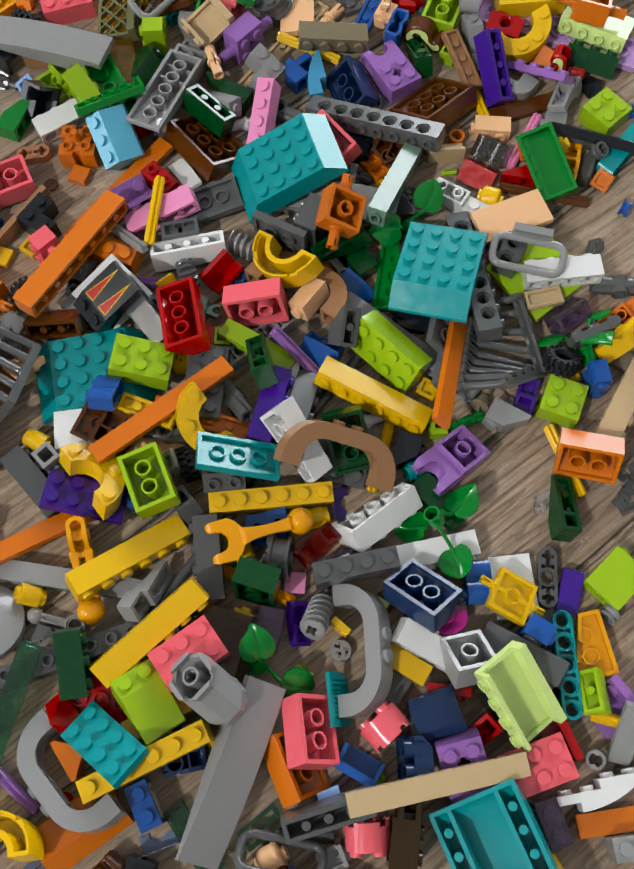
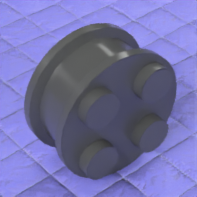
(273, 8)
(281, 553)

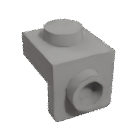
(337, 857)

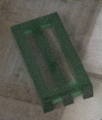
(277, 815)

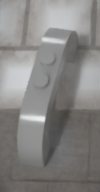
(377, 651)
(42, 786)

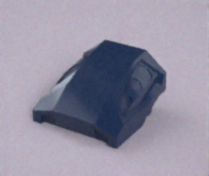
(437, 714)
(413, 756)
(188, 763)

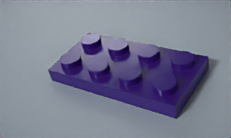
(75, 496)

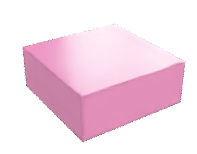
(297, 584)

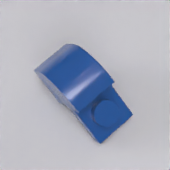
(296, 72)

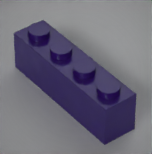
(493, 67)
(266, 401)

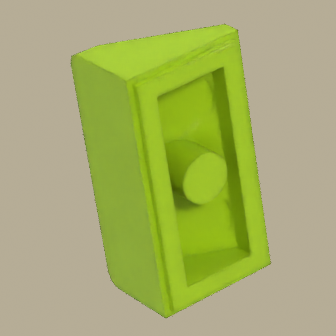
(594, 692)

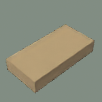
(543, 298)

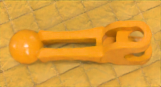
(298, 521)
(81, 549)

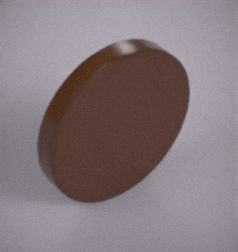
(51, 184)

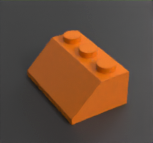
(121, 250)
(589, 455)
(291, 785)

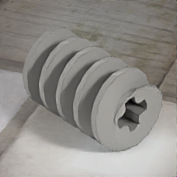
(240, 246)
(317, 616)

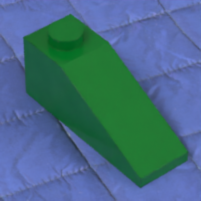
(15, 121)

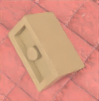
(447, 154)

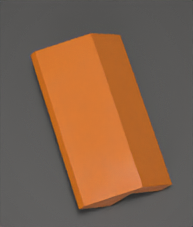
(66, 847)

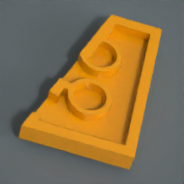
(593, 644)

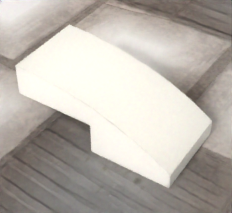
(184, 174)

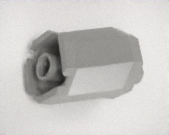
(208, 689)

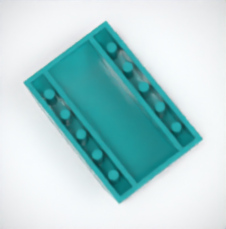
(287, 163)
(437, 271)
(73, 366)
(492, 831)

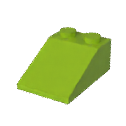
(147, 702)

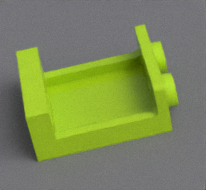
(612, 579)

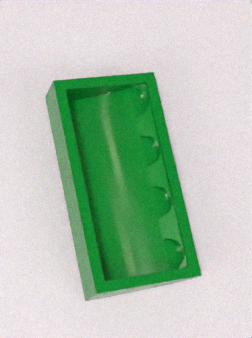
(547, 162)

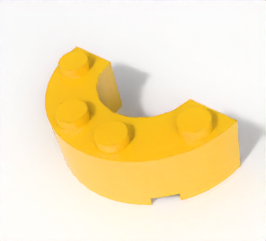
(528, 47)
(293, 271)
(187, 414)
(79, 460)
(20, 838)

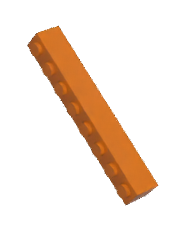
(70, 253)

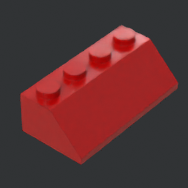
(183, 317)

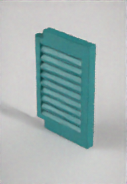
(336, 685)

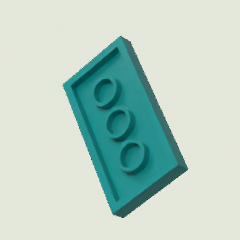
(236, 456)
(105, 744)

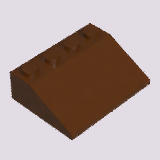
(439, 101)
(202, 148)

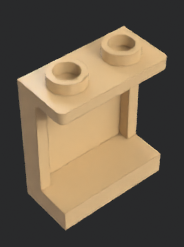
(208, 22)

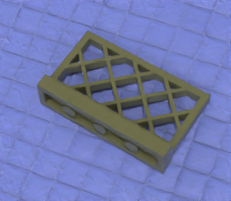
(130, 21)

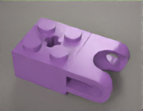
(391, 72)
(452, 459)
(459, 745)

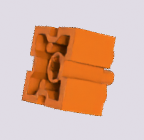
(78, 147)

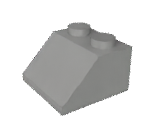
(464, 655)

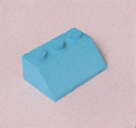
(114, 137)

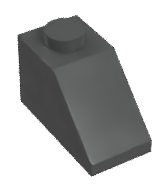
(345, 327)

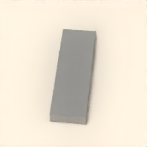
(622, 743)

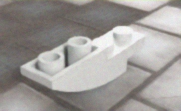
(458, 198)
(607, 790)

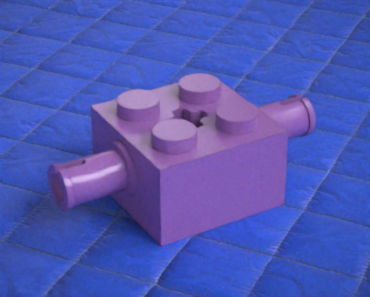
(243, 37)

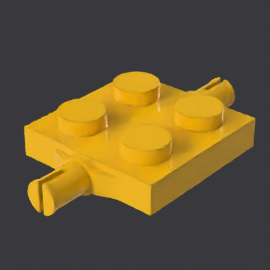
(511, 596)

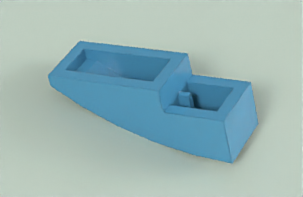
(316, 76)

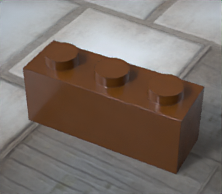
(55, 325)

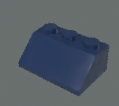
(351, 83)
(422, 594)

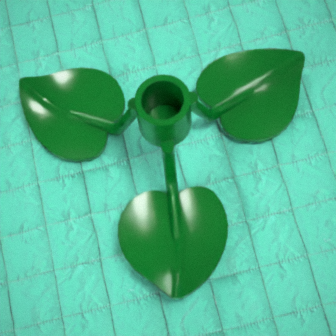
(426, 196)
(586, 349)
(463, 503)
(259, 645)

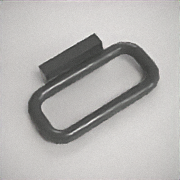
(278, 838)

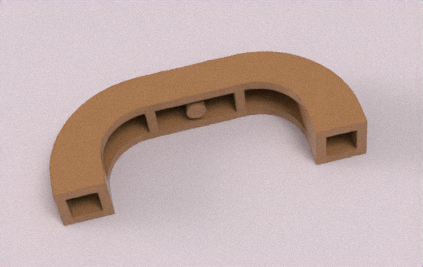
(335, 284)
(381, 462)

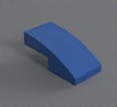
(357, 285)

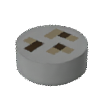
(340, 650)

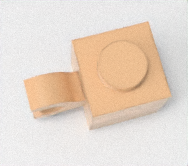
(383, 13)

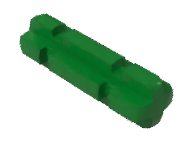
(467, 421)

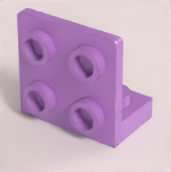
(134, 191)
(618, 694)

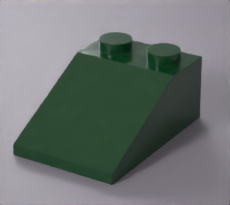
(344, 457)
(257, 581)

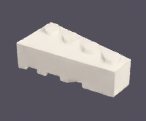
(279, 421)
(378, 518)

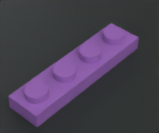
(548, 72)

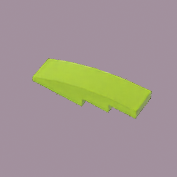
(238, 333)

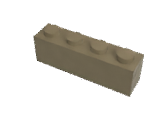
(332, 36)

